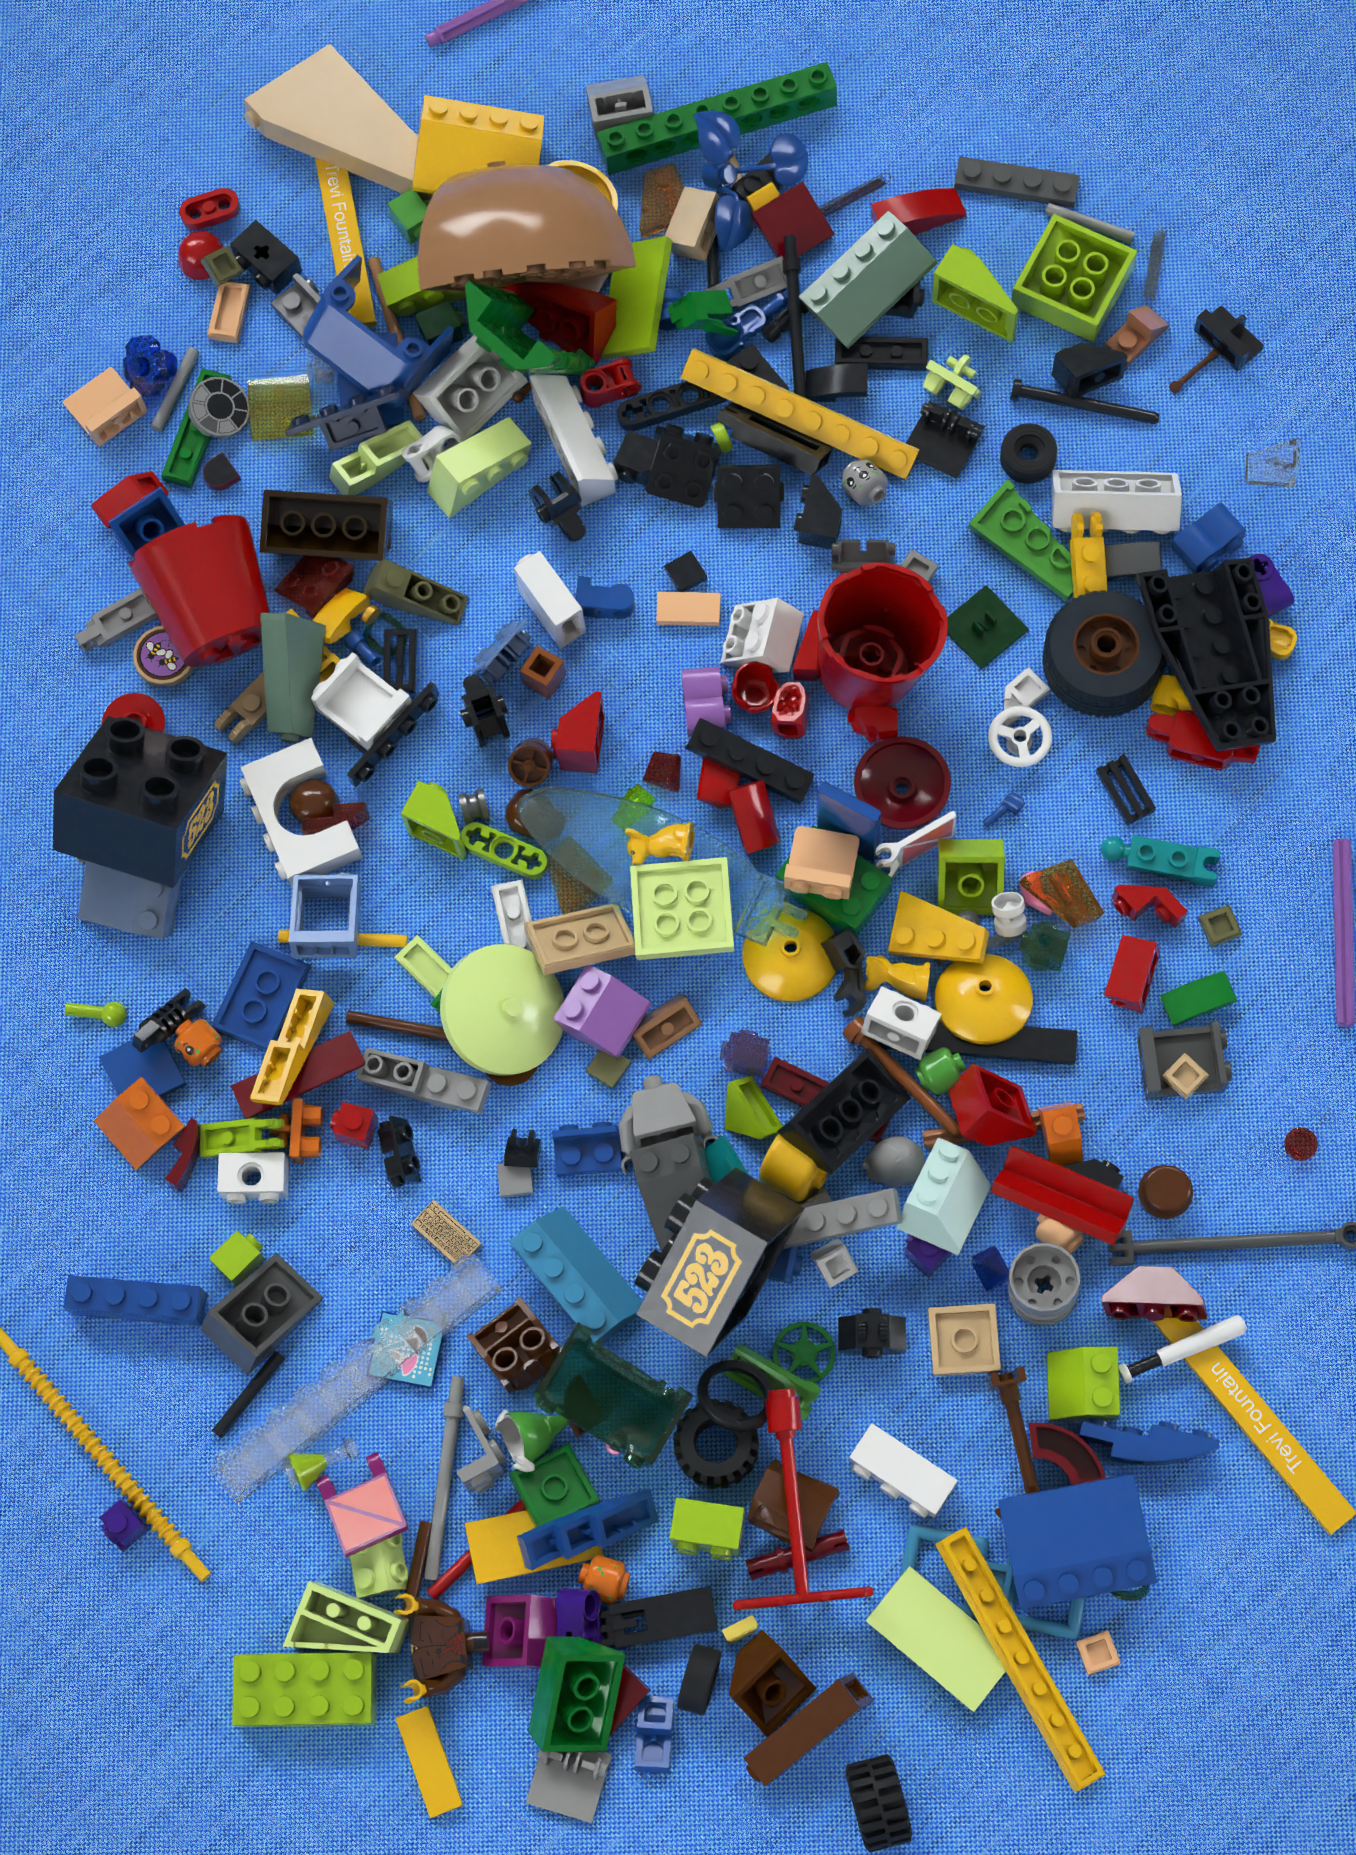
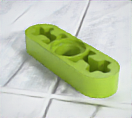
(529, 851)

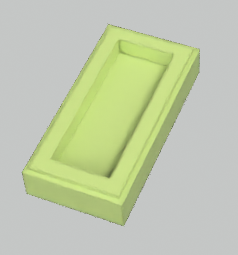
(424, 965)

